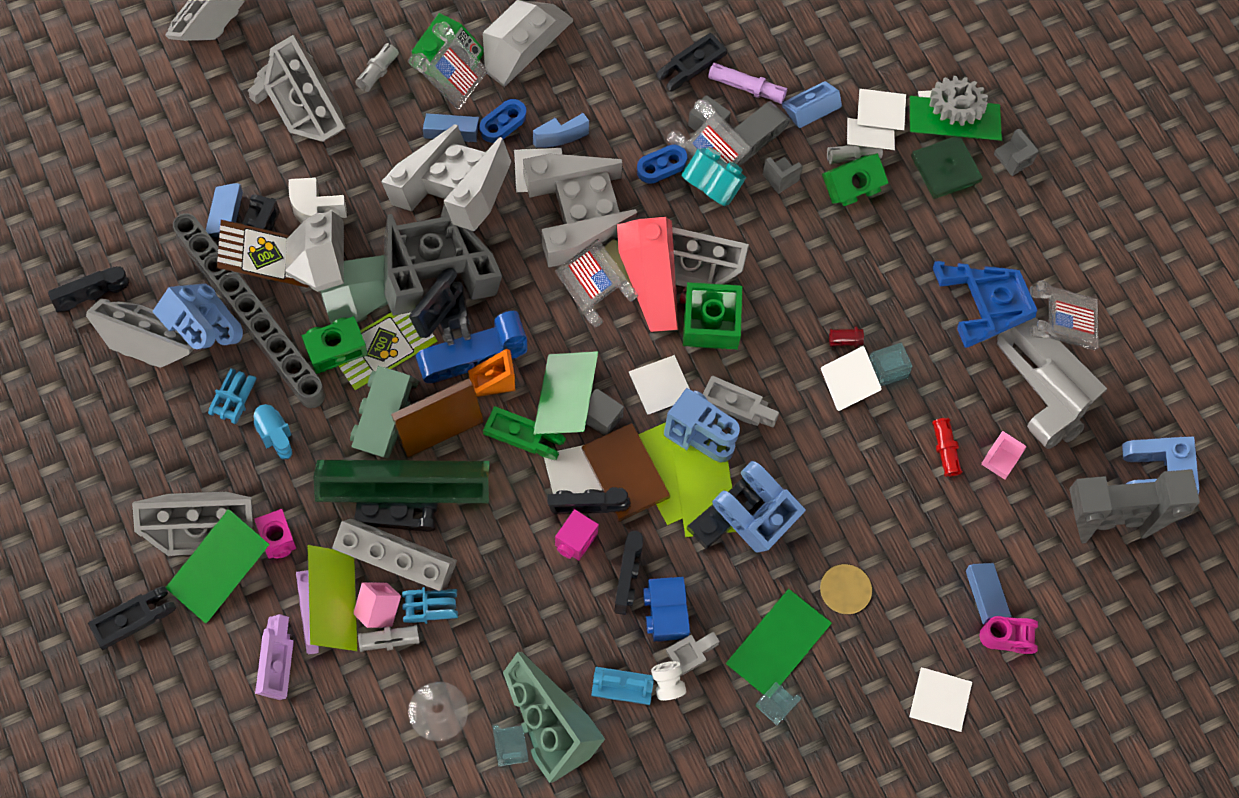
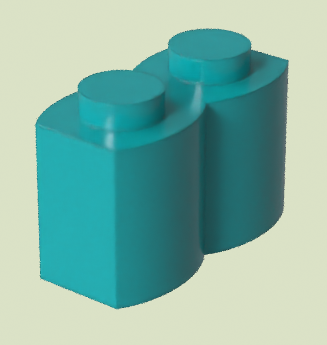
(714, 176)

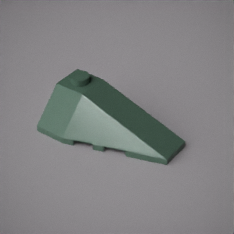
(360, 292)
(556, 724)

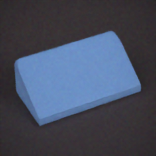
(812, 104)
(437, 124)
(224, 207)
(987, 591)

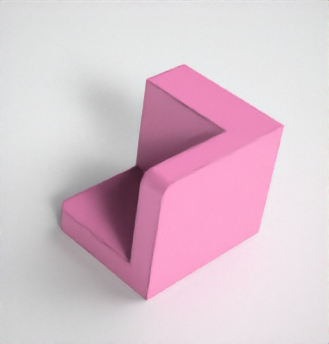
(1003, 455)
(377, 605)

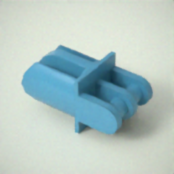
(233, 394)
(273, 430)
(435, 605)

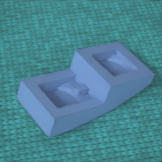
(554, 134)

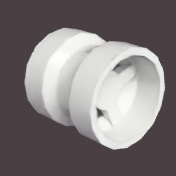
(668, 680)

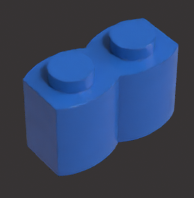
(667, 609)

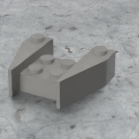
(451, 171)
(584, 201)

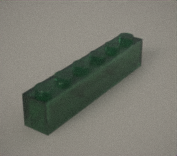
(402, 481)

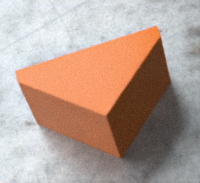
(494, 375)

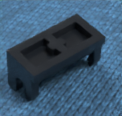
(261, 212)

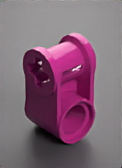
(1016, 634)

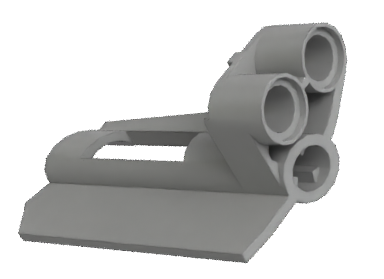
(1059, 381)

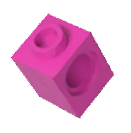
(274, 523)
(576, 535)

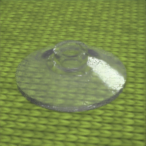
(438, 725)

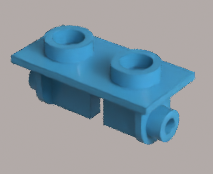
(622, 685)

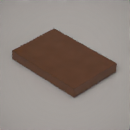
(437, 417)
(624, 462)

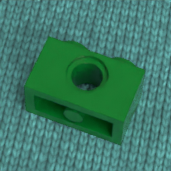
(839, 180)
(327, 357)

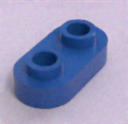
(500, 120)
(659, 163)

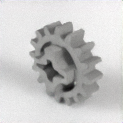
(958, 100)

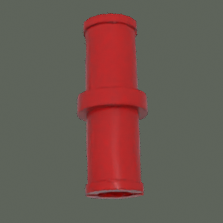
(947, 447)

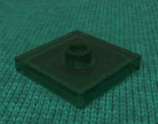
(946, 167)

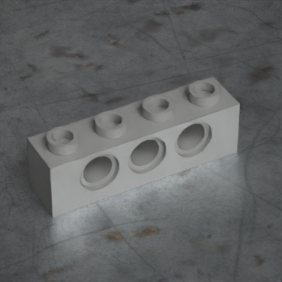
(394, 554)

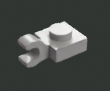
(690, 653)

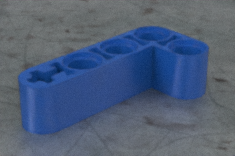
(447, 361)

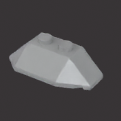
(203, 19)
(520, 37)
(301, 92)
(317, 251)
(706, 258)
(137, 332)
(183, 520)

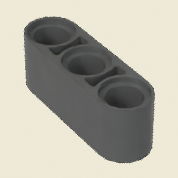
(762, 128)

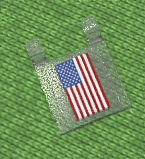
(453, 68)
(713, 133)
(592, 277)
(1071, 316)

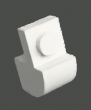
(306, 200)

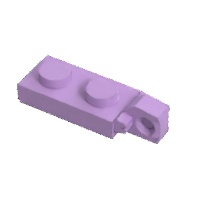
(303, 590)
(275, 659)

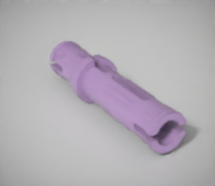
(753, 85)

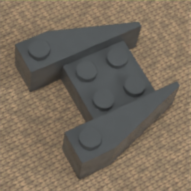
(426, 249)
(1137, 504)

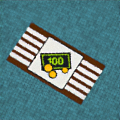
(253, 252)

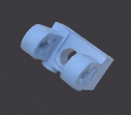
(198, 309)
(692, 422)
(1176, 453)
(770, 519)

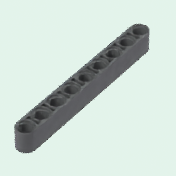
(252, 320)

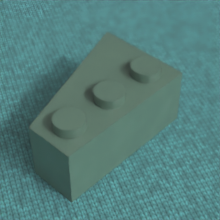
(386, 396)

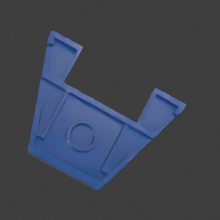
(999, 296)

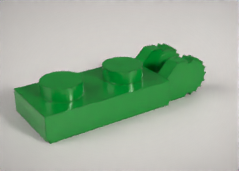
(519, 433)

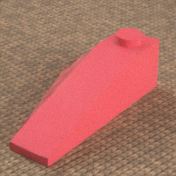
(649, 262)

